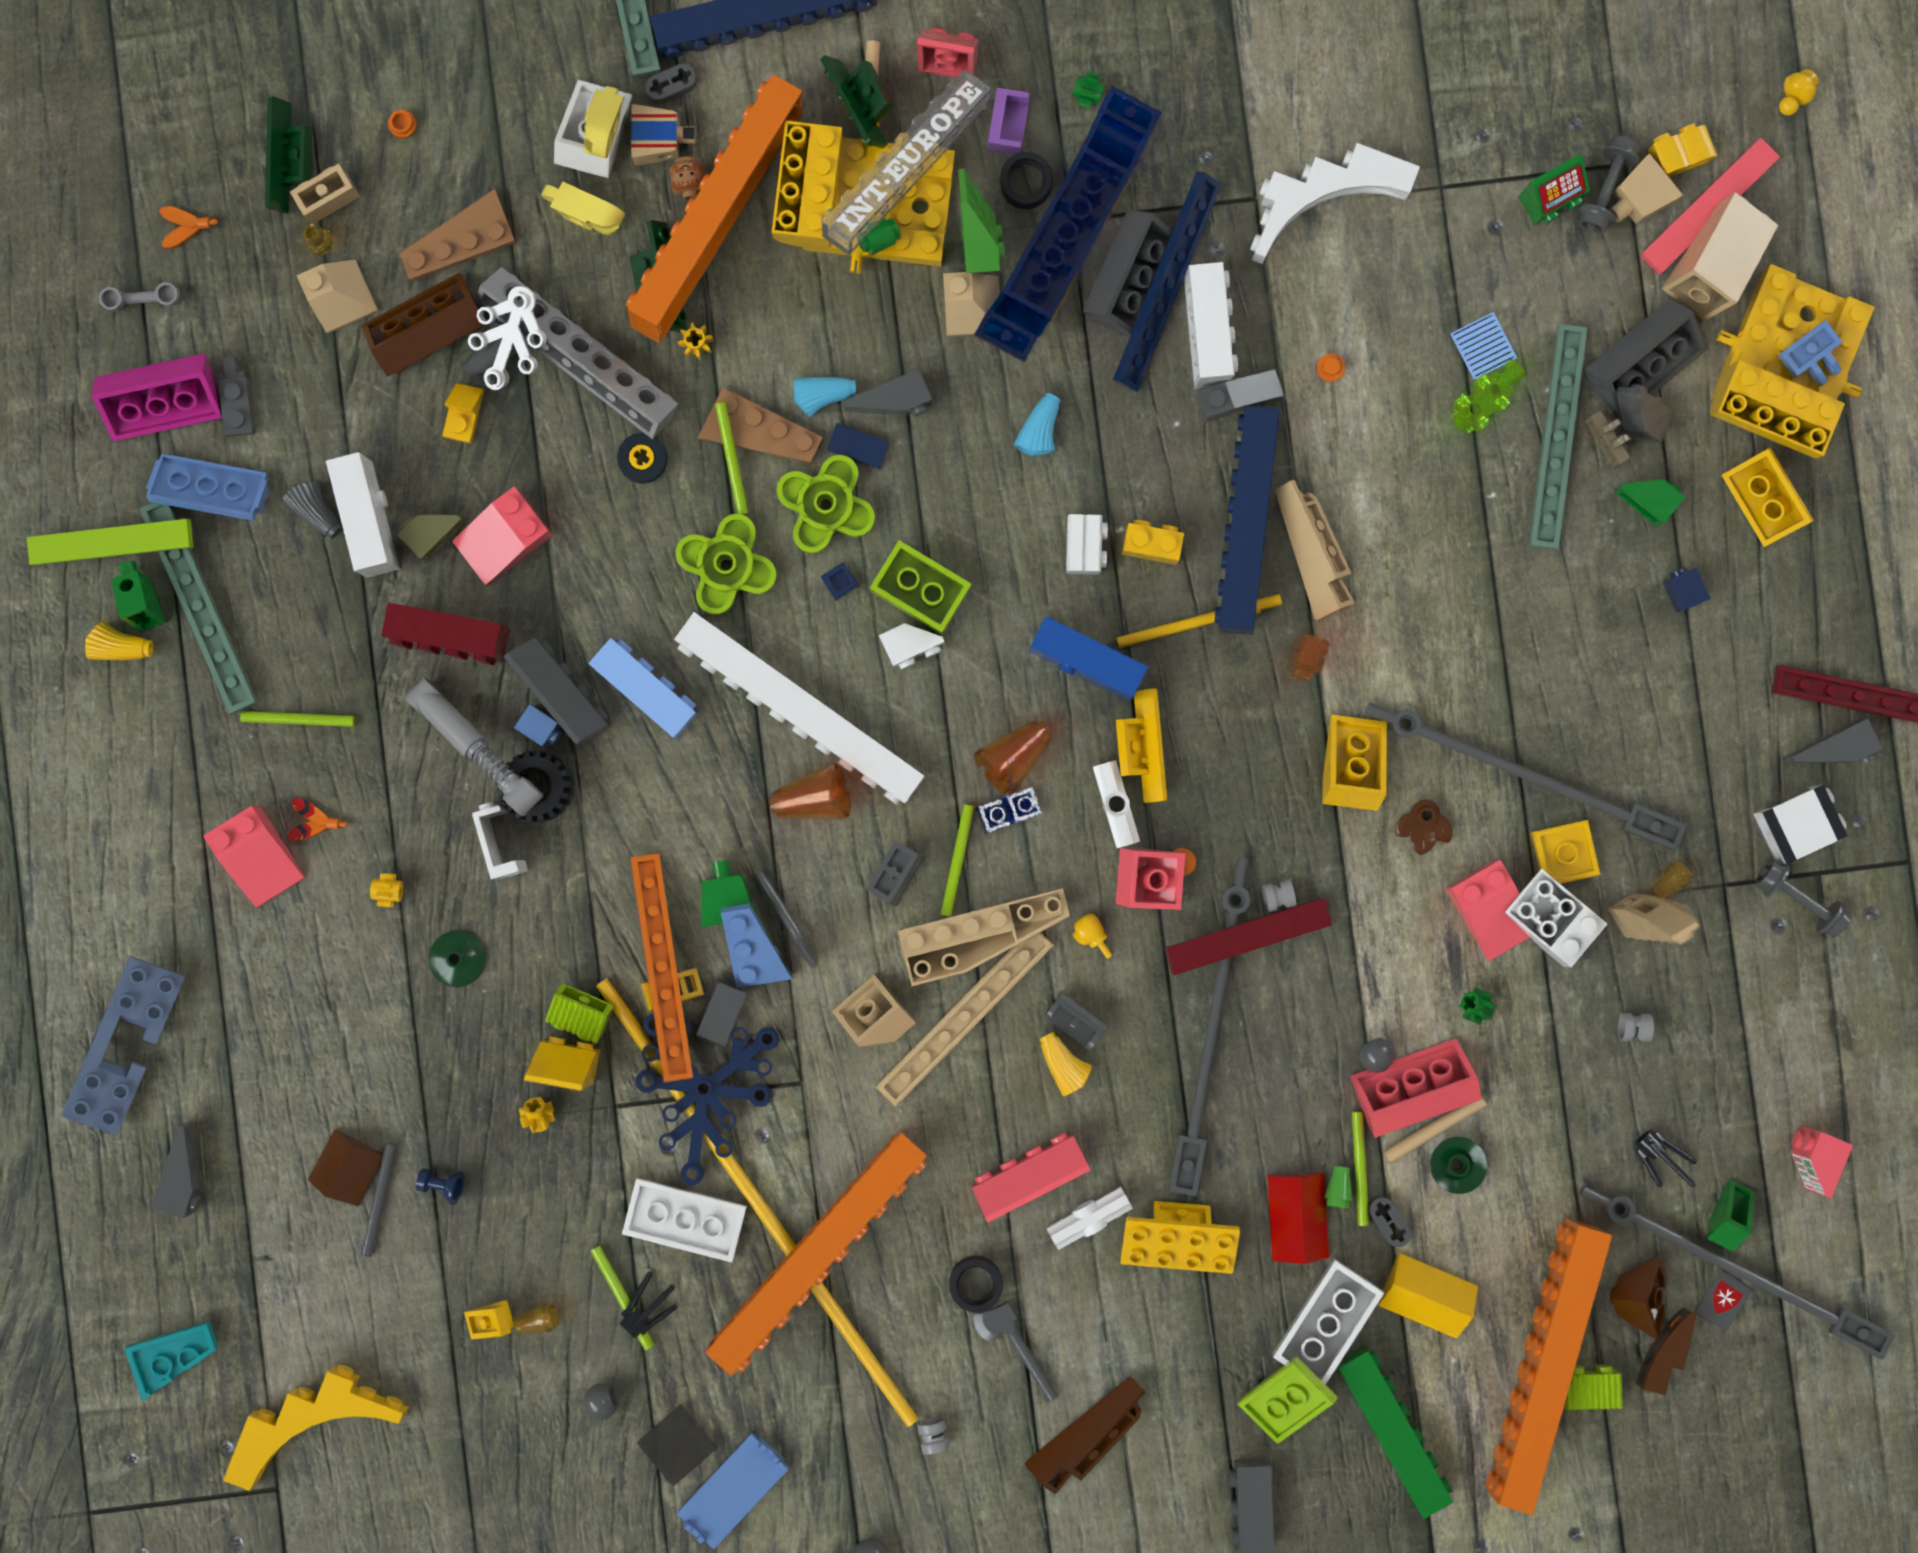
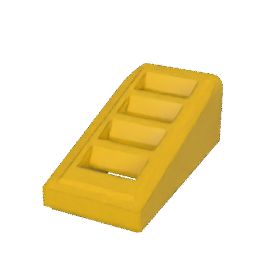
(695, 981)

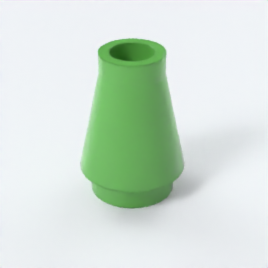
(1339, 1188)

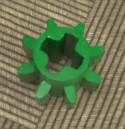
(1088, 90)
(1477, 1006)

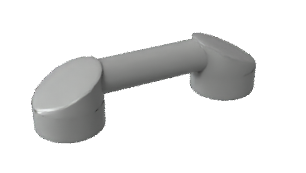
(116, 300)

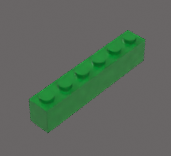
(1394, 1432)

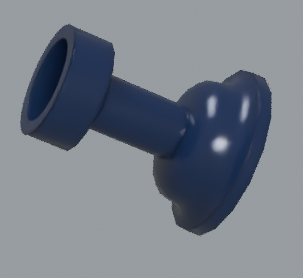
(451, 1187)

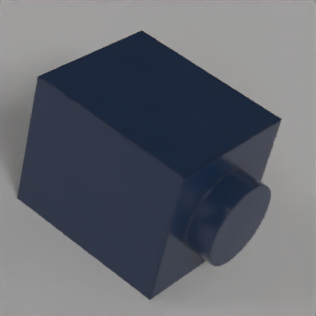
(1686, 589)

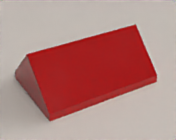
(1298, 1217)

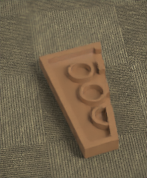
(464, 237)
(761, 430)

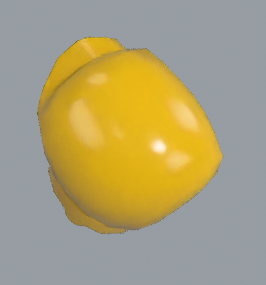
(1090, 931)

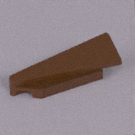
(1088, 1438)

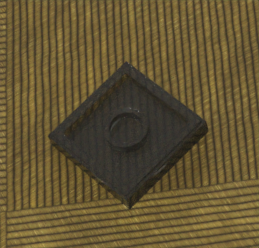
(676, 1445)

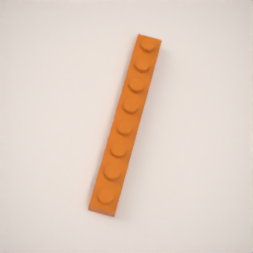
(661, 968)

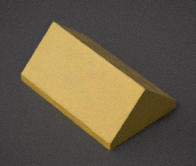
(1767, 497)
(1429, 1296)

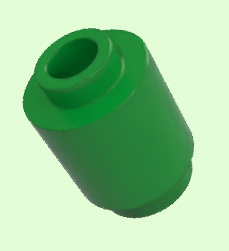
(881, 237)

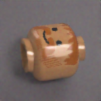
(686, 177)

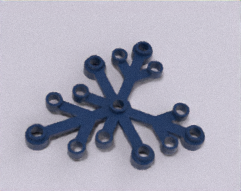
(699, 1122)

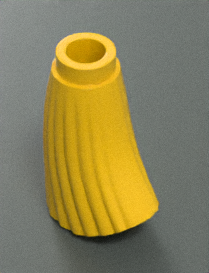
(109, 644)
(1065, 1068)

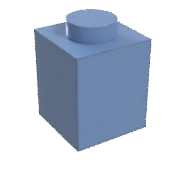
(539, 726)

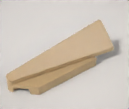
(1315, 551)

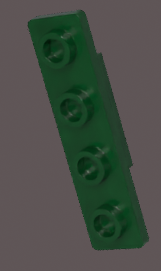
(862, 95)
(286, 154)
(658, 235)

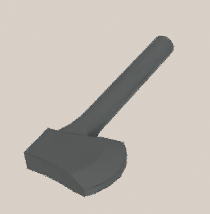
(786, 918)
(1002, 1318)

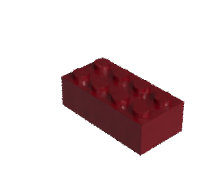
(446, 632)

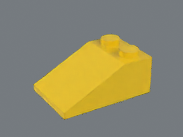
(1355, 763)
(564, 1064)

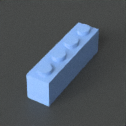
(643, 688)

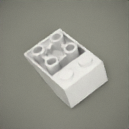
(1555, 919)

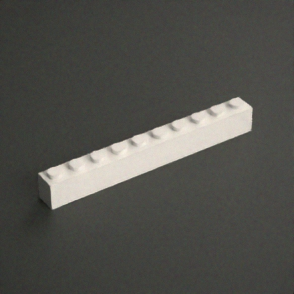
(799, 708)

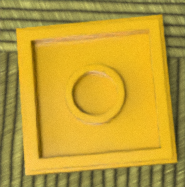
(1566, 852)

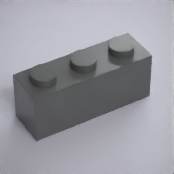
(1252, 1506)

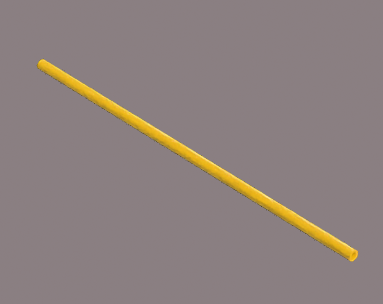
(769, 1220)

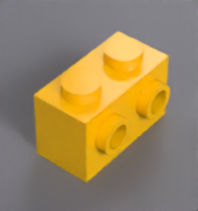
(1153, 543)

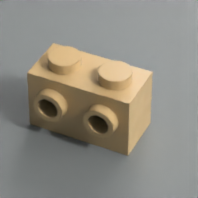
(325, 194)

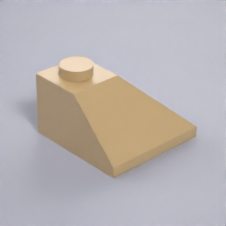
(337, 294)
(967, 300)
(873, 1015)

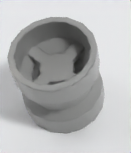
(1276, 896)
(1636, 1027)
(933, 1436)

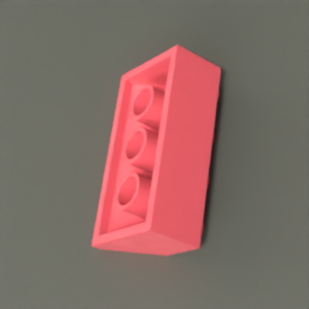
(1417, 1088)
(1029, 1177)

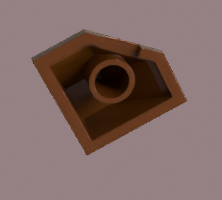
(1640, 1296)

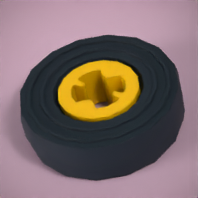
(629, 464)

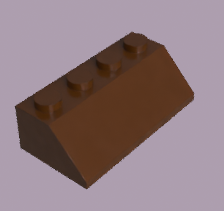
(422, 325)

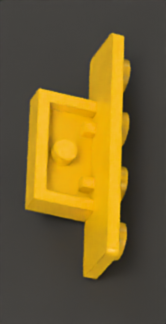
(1142, 747)

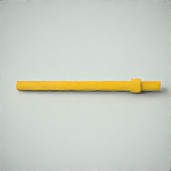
(1187, 624)

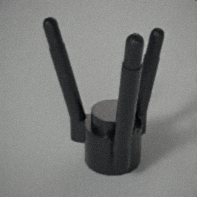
(1651, 1145)
(636, 1322)

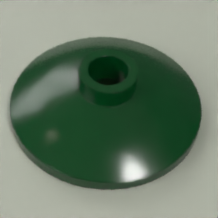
(471, 958)
(1472, 1168)

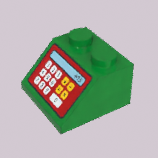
(1555, 191)

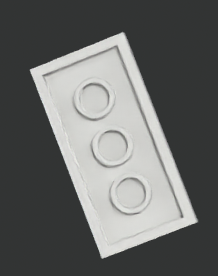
(684, 1219)

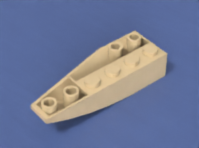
(1653, 918)
(975, 937)

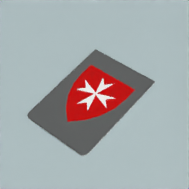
(1723, 1300)

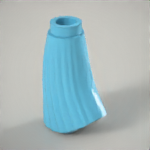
(816, 392)
(1037, 432)

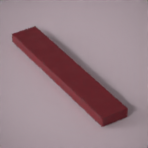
(1845, 693)
(1248, 936)

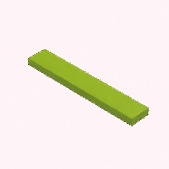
(110, 542)

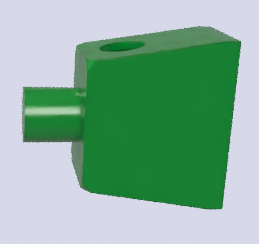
(137, 598)
(722, 892)

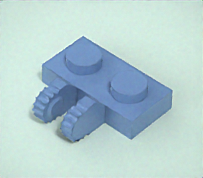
(1810, 349)

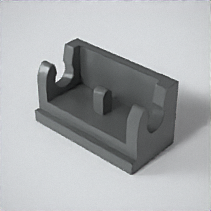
(895, 873)
(720, 1012)
(1075, 1021)

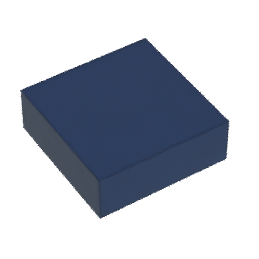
(839, 581)

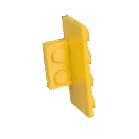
(1180, 1239)

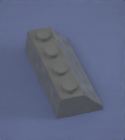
(1128, 271)
(1648, 354)
(558, 692)

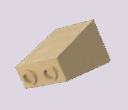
(1721, 258)

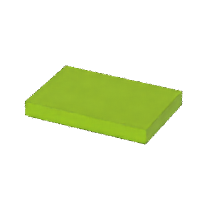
(1287, 1400)

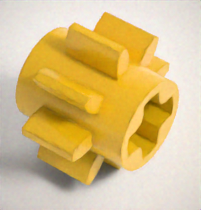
(702, 343)
(386, 890)
(536, 1114)

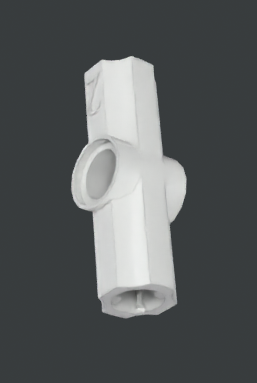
(1122, 822)
(1089, 1218)

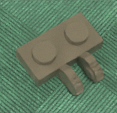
(1612, 446)

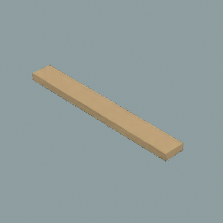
(962, 1018)

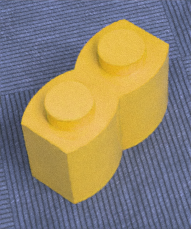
(1684, 150)

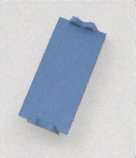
(208, 487)
(732, 1490)

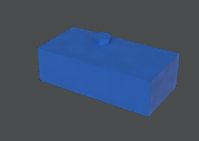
(1087, 659)

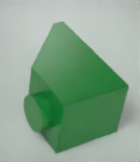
(1652, 499)
(1732, 1216)

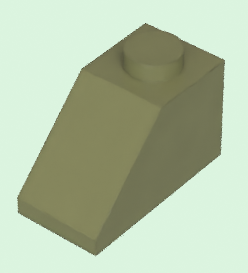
(429, 533)

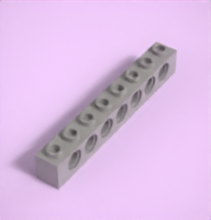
(586, 359)

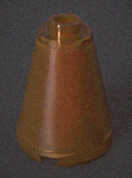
(1013, 756)
(813, 796)

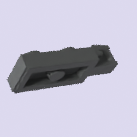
(235, 399)

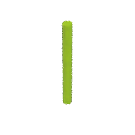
(731, 458)
(297, 718)
(957, 860)
(1360, 1168)
(617, 1289)

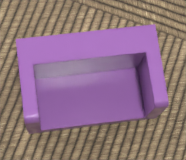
(1008, 121)

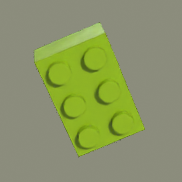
(920, 587)

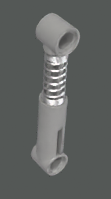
(471, 744)

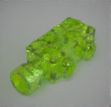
(1484, 399)

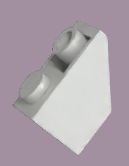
(907, 643)

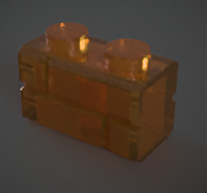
(1307, 656)

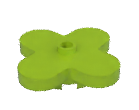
(833, 484)
(705, 558)

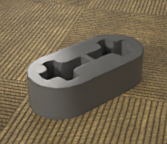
(674, 89)
(1395, 1218)

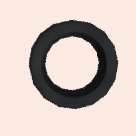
(1038, 162)
(960, 1299)

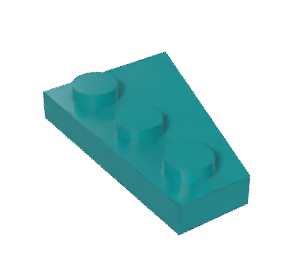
(166, 1356)

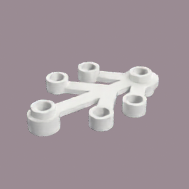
(511, 335)

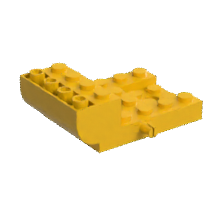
(823, 165)
(1756, 386)

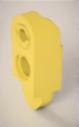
(602, 121)
(584, 208)

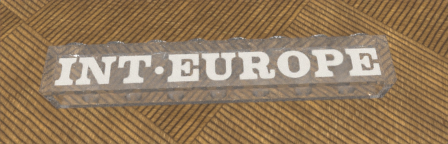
(905, 162)

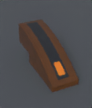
(1667, 1352)

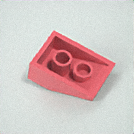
(946, 53)
(502, 536)
(254, 855)
(1482, 904)

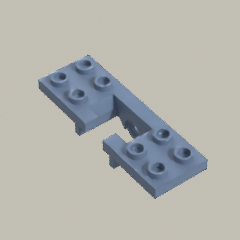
(107, 1088)

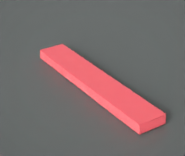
(1687, 226)

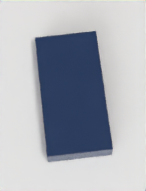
(858, 446)

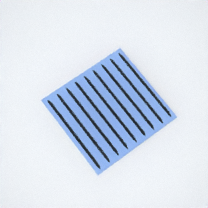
(1483, 345)

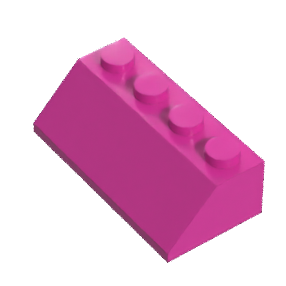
(157, 397)

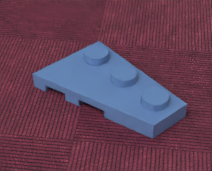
(750, 949)

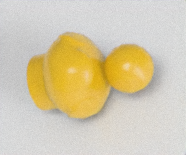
(1799, 91)

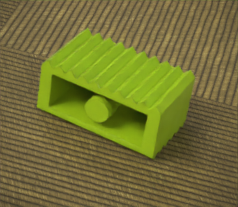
(579, 1013)
(1595, 1389)

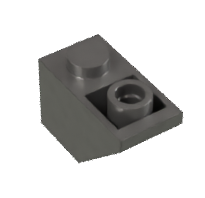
(1643, 414)

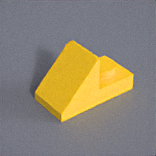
(463, 412)
(489, 1320)

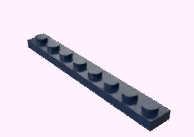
(1167, 281)

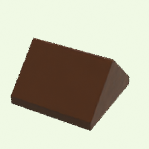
(345, 1169)

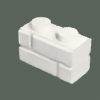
(1085, 544)

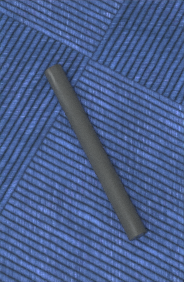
(378, 1199)

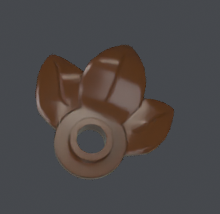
(1424, 831)

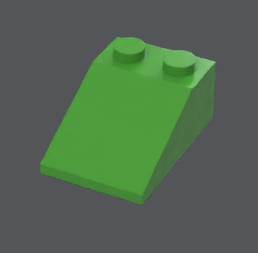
(980, 233)

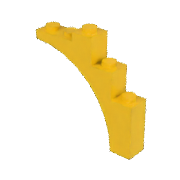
(337, 1399)

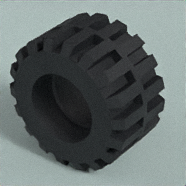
(560, 779)

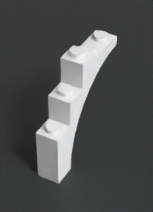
(1364, 172)

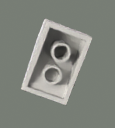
(570, 136)

